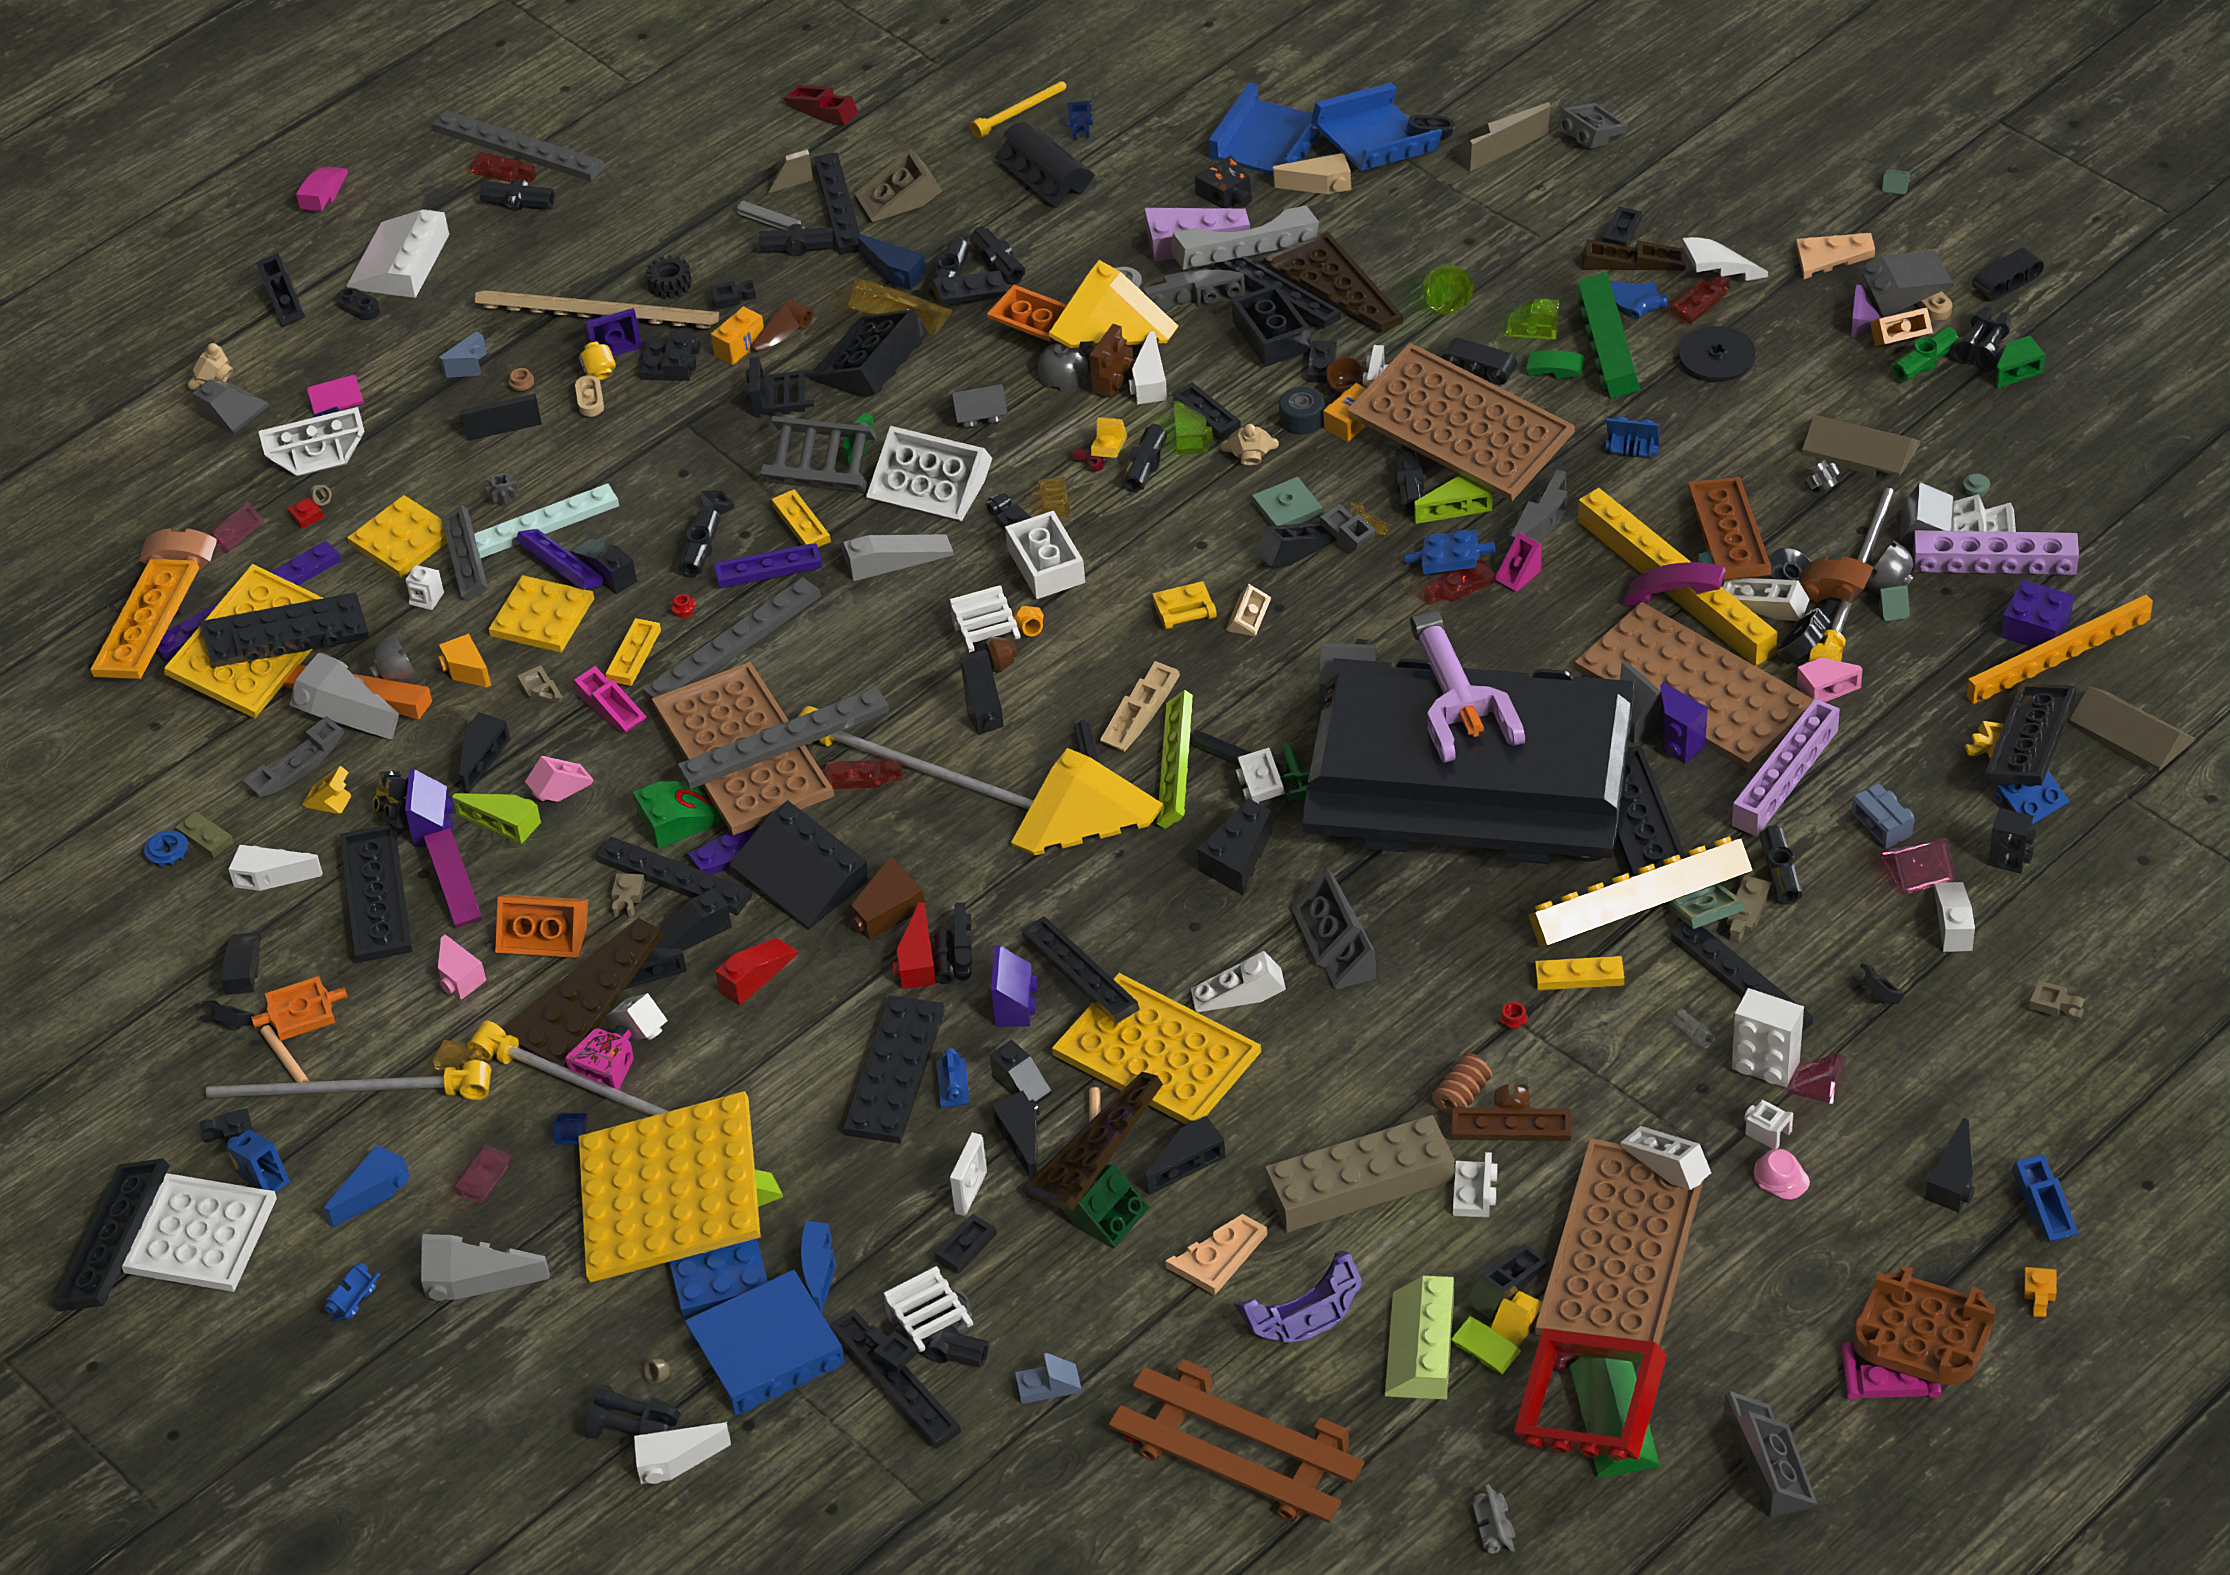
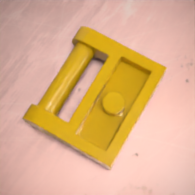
(1184, 604)

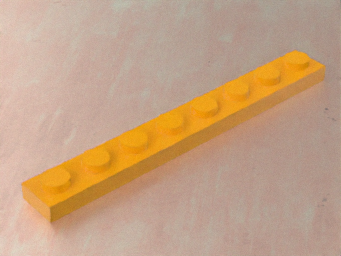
(2059, 649)

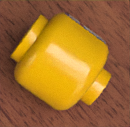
(597, 360)

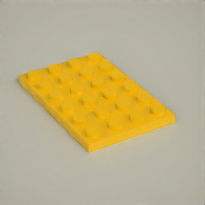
(244, 684)
(1183, 1048)

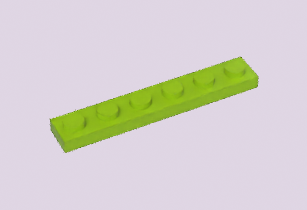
(1175, 759)

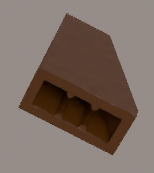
(886, 900)

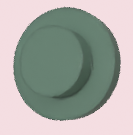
(1976, 484)

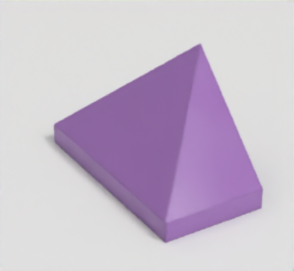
(1862, 313)

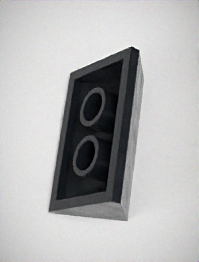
(501, 417)

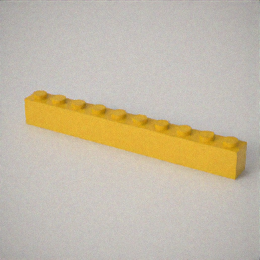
(1647, 551)

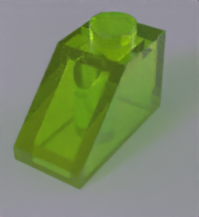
(1535, 320)
(1191, 430)

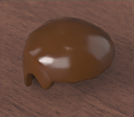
(1344, 374)

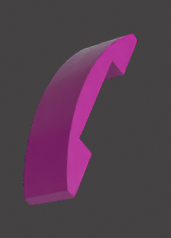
(1701, 576)

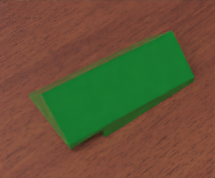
(1603, 1400)

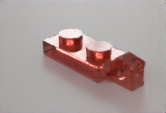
(502, 168)
(1700, 299)
(1459, 583)
(862, 773)

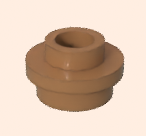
(521, 379)

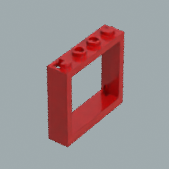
(1640, 1408)

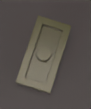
(205, 834)

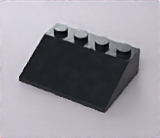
(871, 352)
(800, 865)

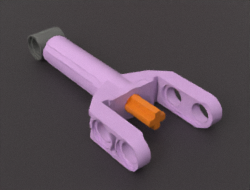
(1460, 699)

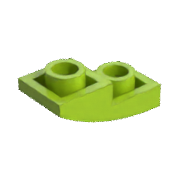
(1486, 1344)

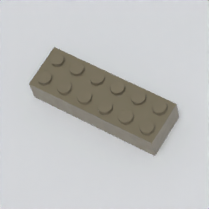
(1360, 1173)

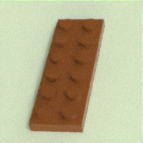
(1729, 527)

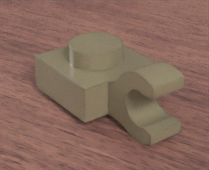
(2053, 998)

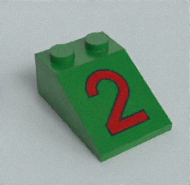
(675, 811)

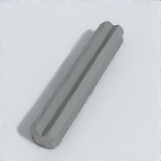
(765, 215)

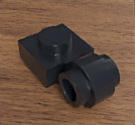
(1005, 516)

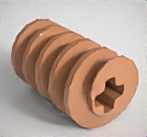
(1462, 1083)

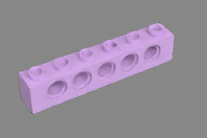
(1995, 552)
(1785, 767)

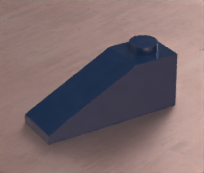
(893, 263)

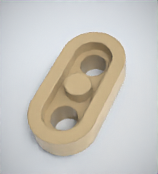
(1938, 306)
(589, 395)

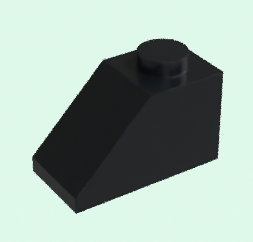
(1018, 1072)

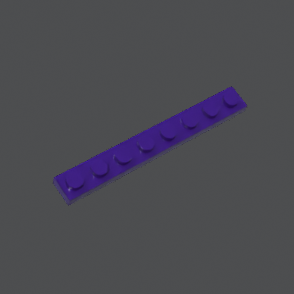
(295, 571)

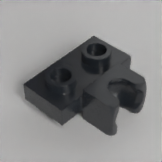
(389, 798)

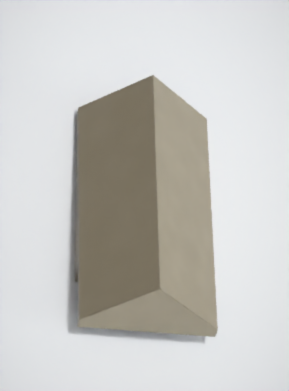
(1503, 136)
(1858, 446)
(2128, 729)

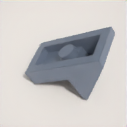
(464, 357)
(1051, 1381)

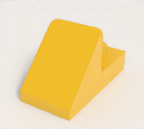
(1110, 437)
(329, 793)
(1517, 1317)

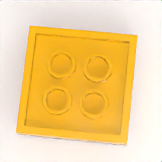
(400, 536)
(541, 613)

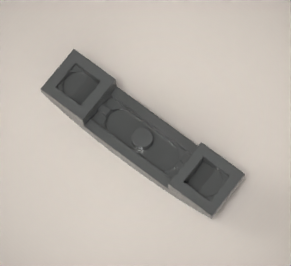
(297, 763)

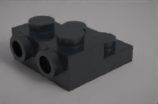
(670, 358)

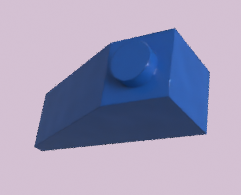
(370, 1184)

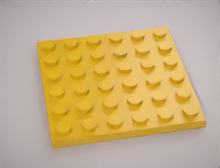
(668, 1187)

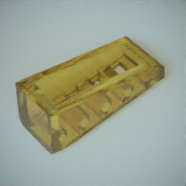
(1054, 496)

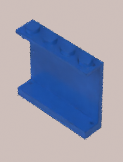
(1371, 128)
(1262, 133)
(766, 1341)

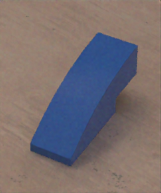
(2044, 1198)
(817, 1261)

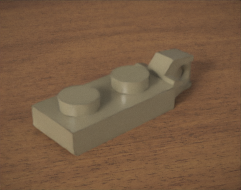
(1754, 895)

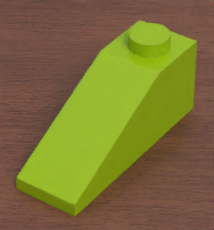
(1453, 500)
(500, 813)

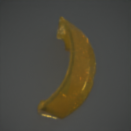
(882, 299)

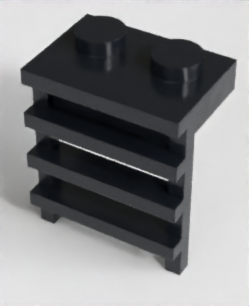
(763, 389)

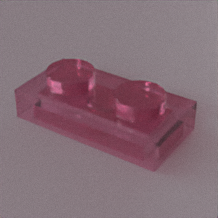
(237, 527)
(483, 1174)

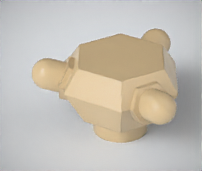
(210, 365)
(1249, 444)

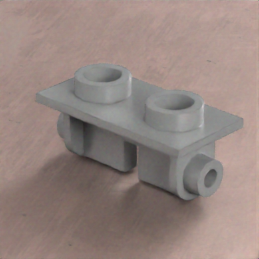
(1492, 1509)

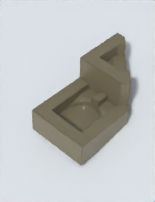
(538, 686)

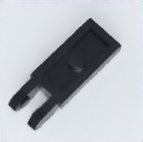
(962, 943)

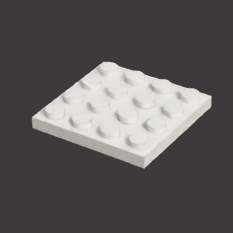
(199, 1232)

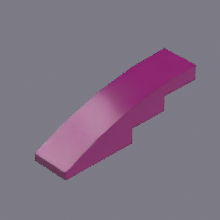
(453, 878)

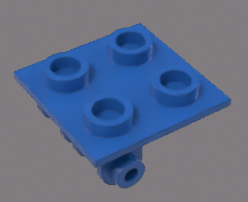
(1641, 432)
(2033, 800)

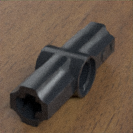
(517, 195)
(796, 239)
(997, 255)
(951, 261)
(1144, 458)
(1408, 478)
(699, 542)
(1780, 864)
(951, 1345)

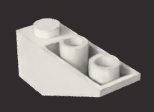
(268, 868)
(1240, 985)

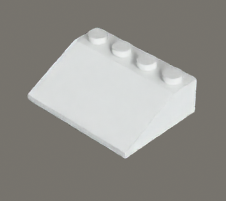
(401, 254)
(929, 473)

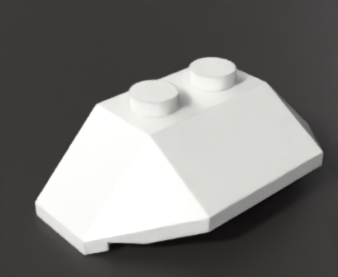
(314, 442)

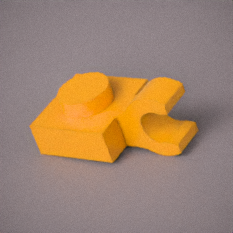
(2040, 1286)

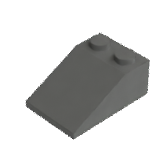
(1904, 279)

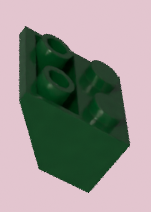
(1108, 1207)

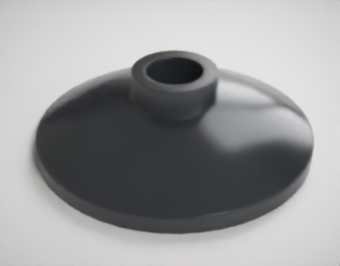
(1787, 564)

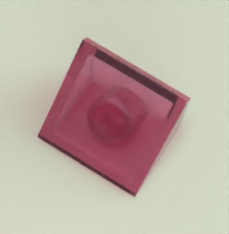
(1920, 864)

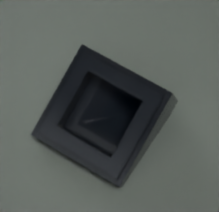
(717, 500)

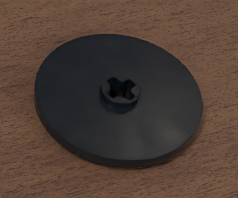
(1717, 353)

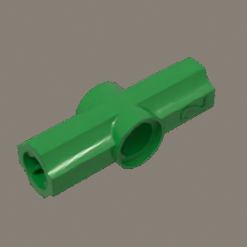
(1924, 354)

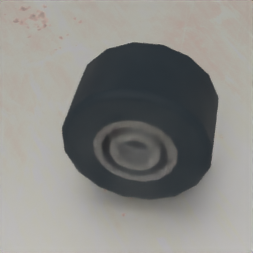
(1301, 410)

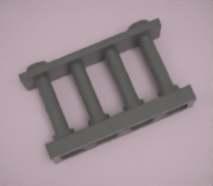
(827, 477)

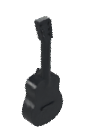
(1806, 633)

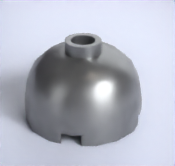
(1062, 367)
(1892, 569)
(391, 662)

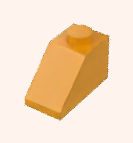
(463, 661)

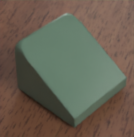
(1896, 181)
(1894, 603)

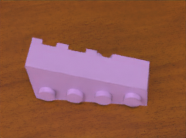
(1165, 221)

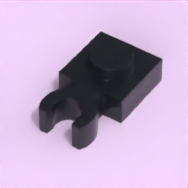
(730, 294)

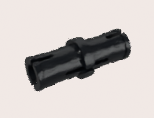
(944, 956)

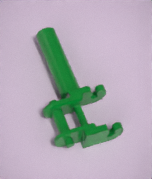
(1295, 776)

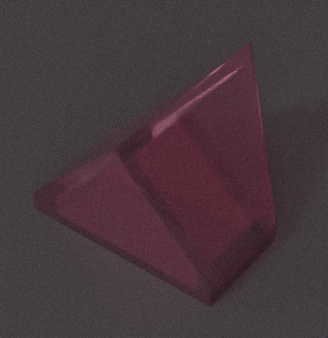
(1819, 1078)

